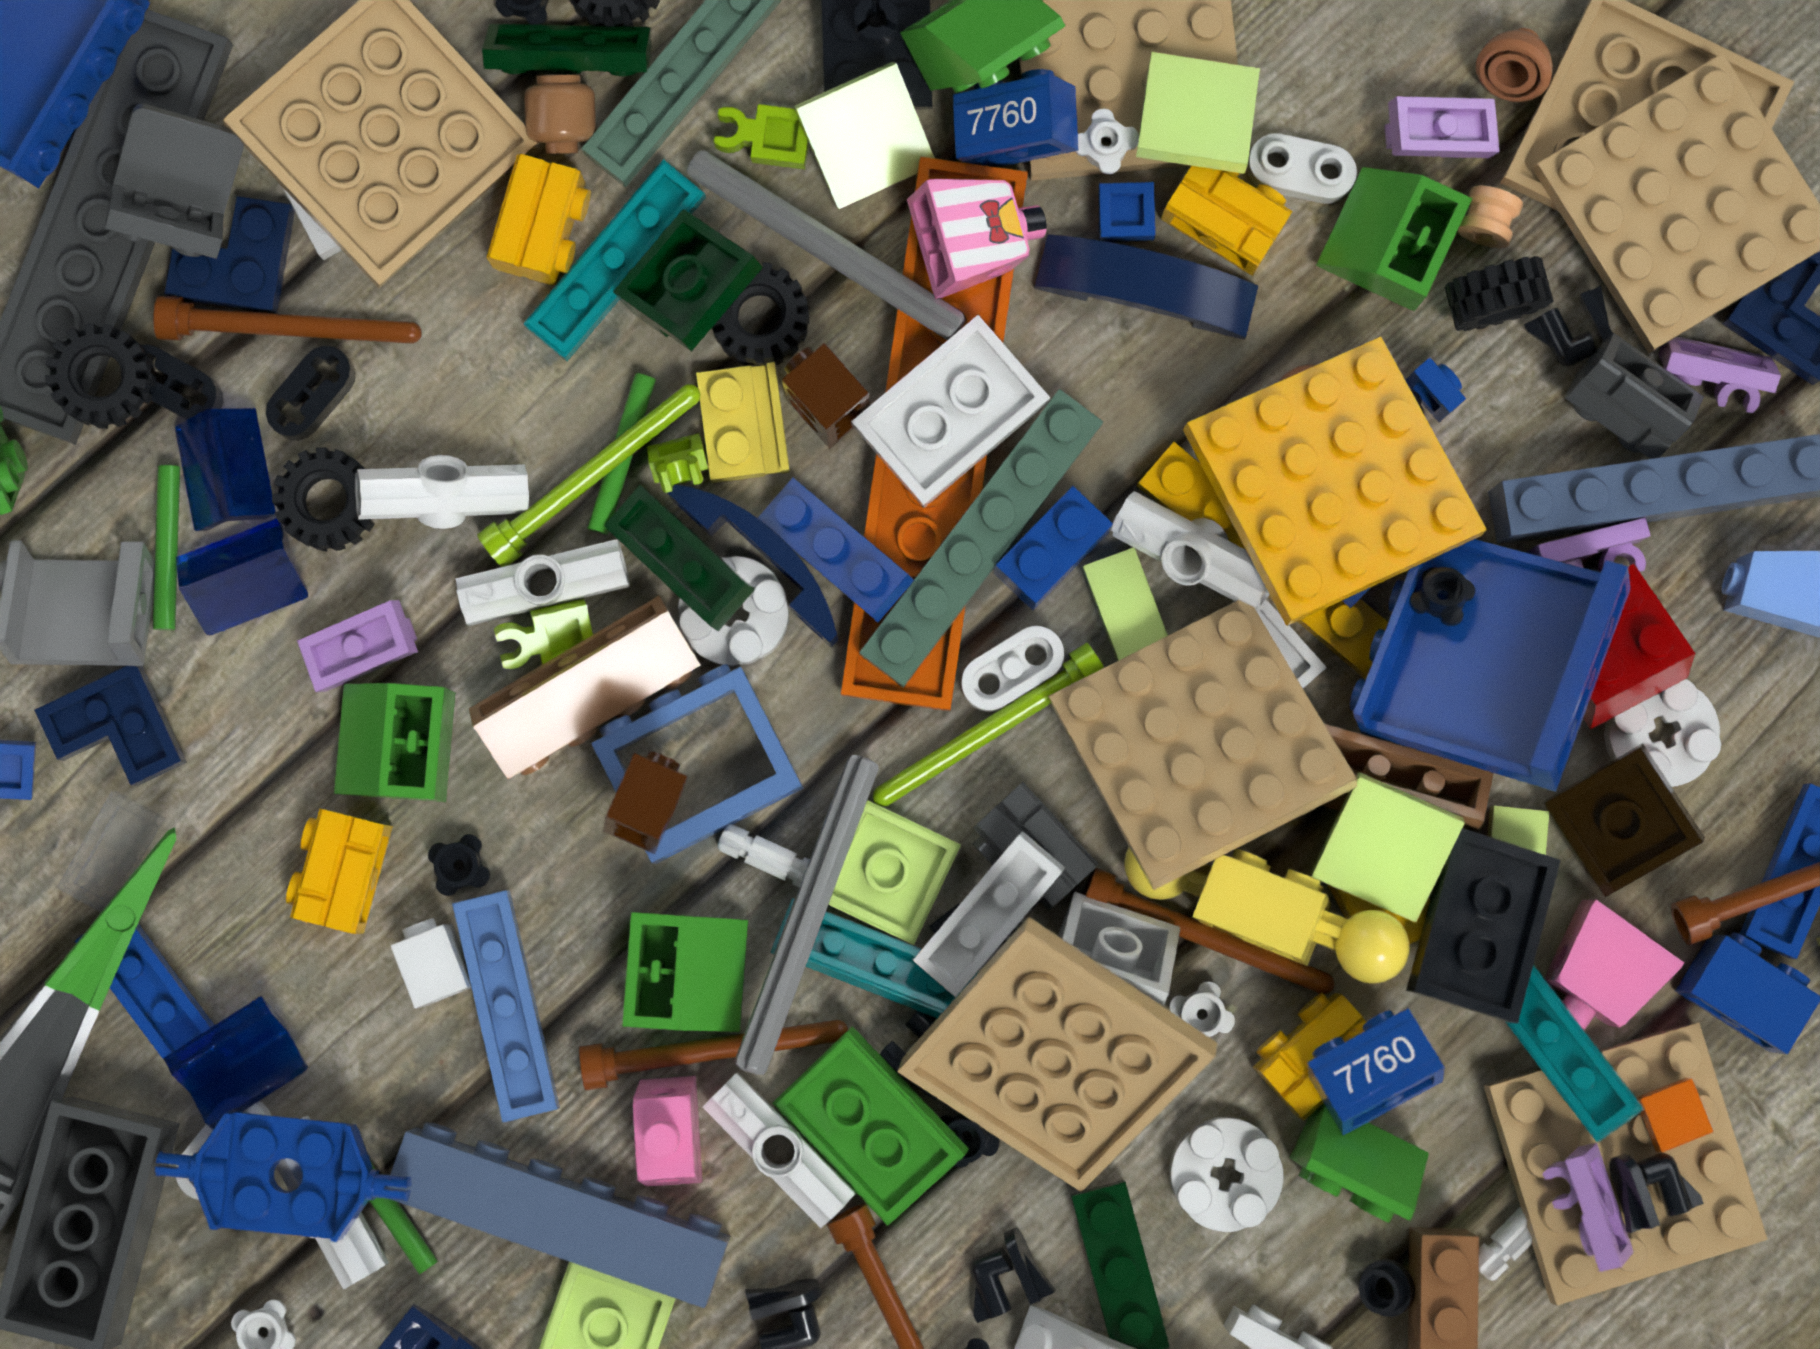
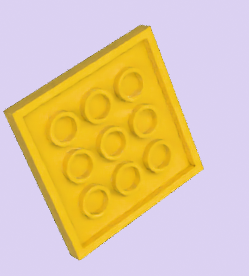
(1333, 480)

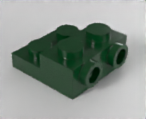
(687, 280)

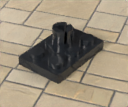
(866, 36)
(1484, 926)

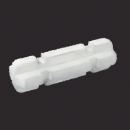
(762, 854)
(1507, 1243)

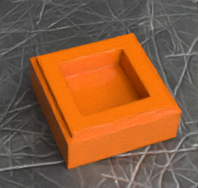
(1674, 1115)

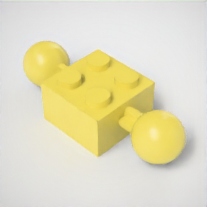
(1284, 914)

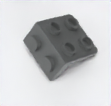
(173, 181)

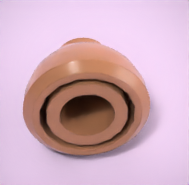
(1515, 66)

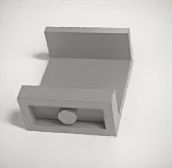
(76, 608)

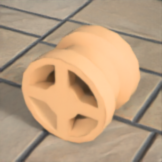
(1490, 216)

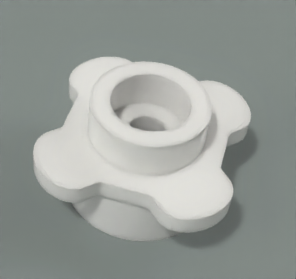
(1106, 157)
(1205, 998)
(271, 1316)

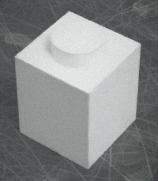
(431, 962)

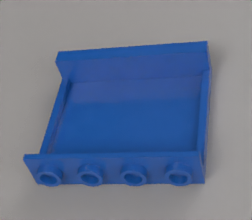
(50, 72)
(1505, 680)

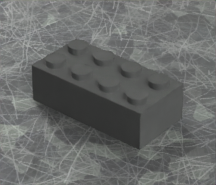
(84, 1224)

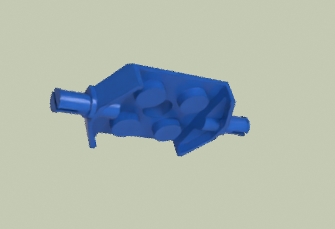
(239, 1186)

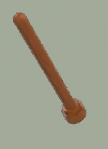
(176, 318)
(1104, 888)
(1699, 917)
(604, 1065)
(856, 1234)

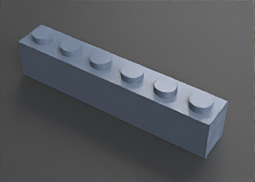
(1656, 489)
(560, 1215)

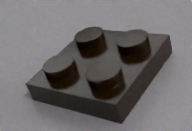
(1624, 820)

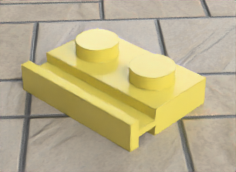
(742, 422)

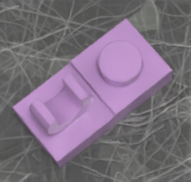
(1442, 127)
(1728, 367)
(1611, 541)
(358, 646)
(1602, 1227)

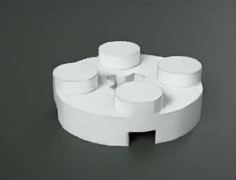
(745, 640)
(1695, 735)
(1199, 1193)

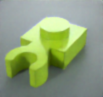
(773, 135)
(678, 461)
(552, 633)

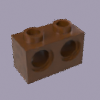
(824, 393)
(645, 801)

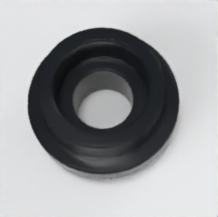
(1374, 1292)

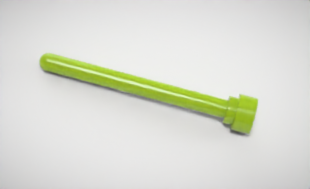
(507, 539)
(1081, 664)

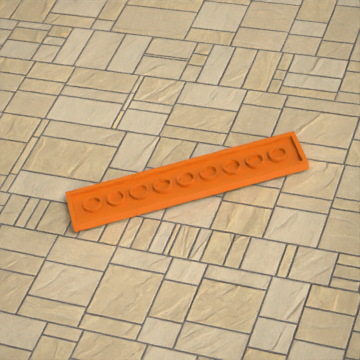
(894, 517)

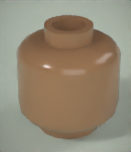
(560, 113)

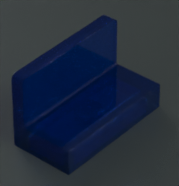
(224, 467)
(240, 577)
(237, 1061)

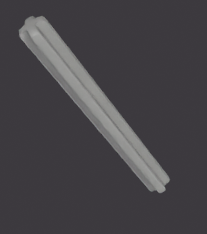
(825, 244)
(806, 915)

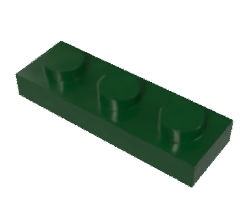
(567, 48)
(679, 558)
(1119, 1266)

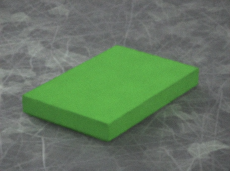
(870, 1126)

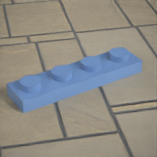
(506, 1006)

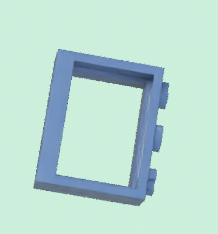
(674, 707)

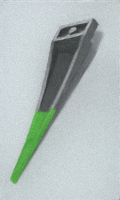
(53, 1027)

